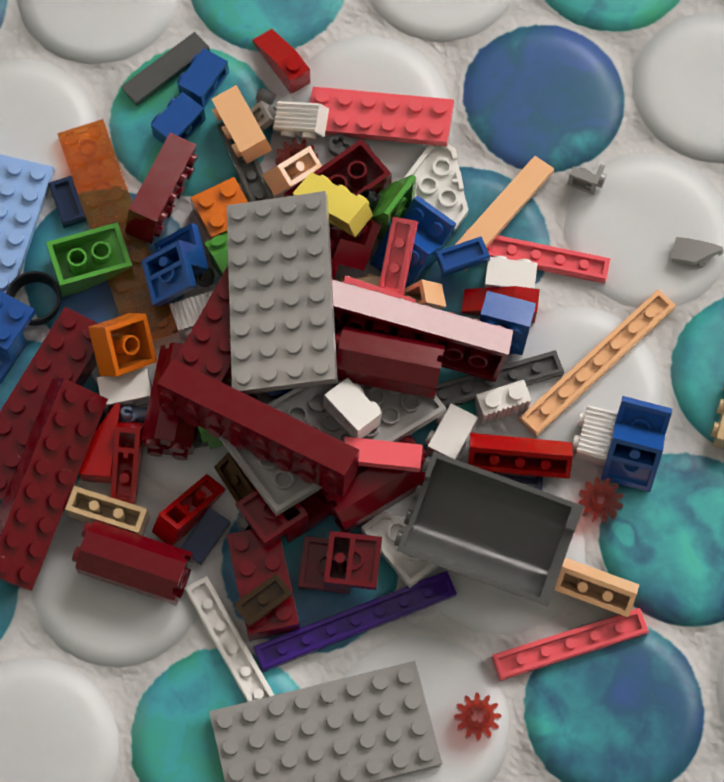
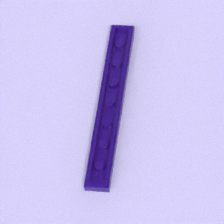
(354, 621)

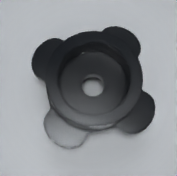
(371, 197)

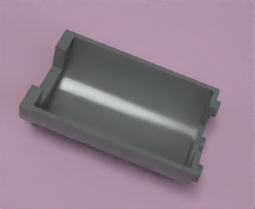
(489, 528)

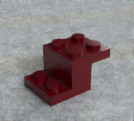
(352, 250)
(289, 524)
(340, 562)

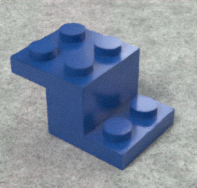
(431, 236)
(174, 265)
(13, 321)
(636, 443)

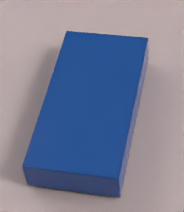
(462, 256)

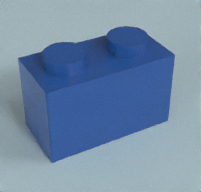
(203, 76)
(180, 118)

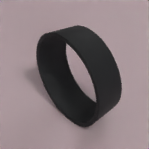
(36, 276)

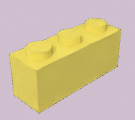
(345, 209)

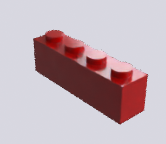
(520, 455)

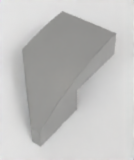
(694, 251)

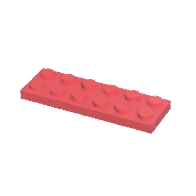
(386, 116)

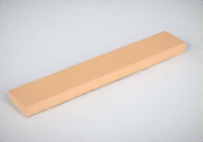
(509, 202)

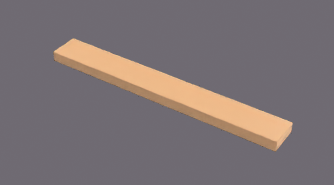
(596, 363)

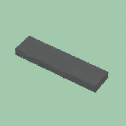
(163, 69)

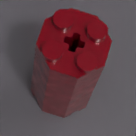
(388, 361)
(162, 431)
(372, 493)
(133, 562)

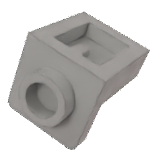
(264, 114)
(585, 180)

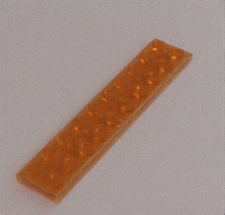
(107, 202)

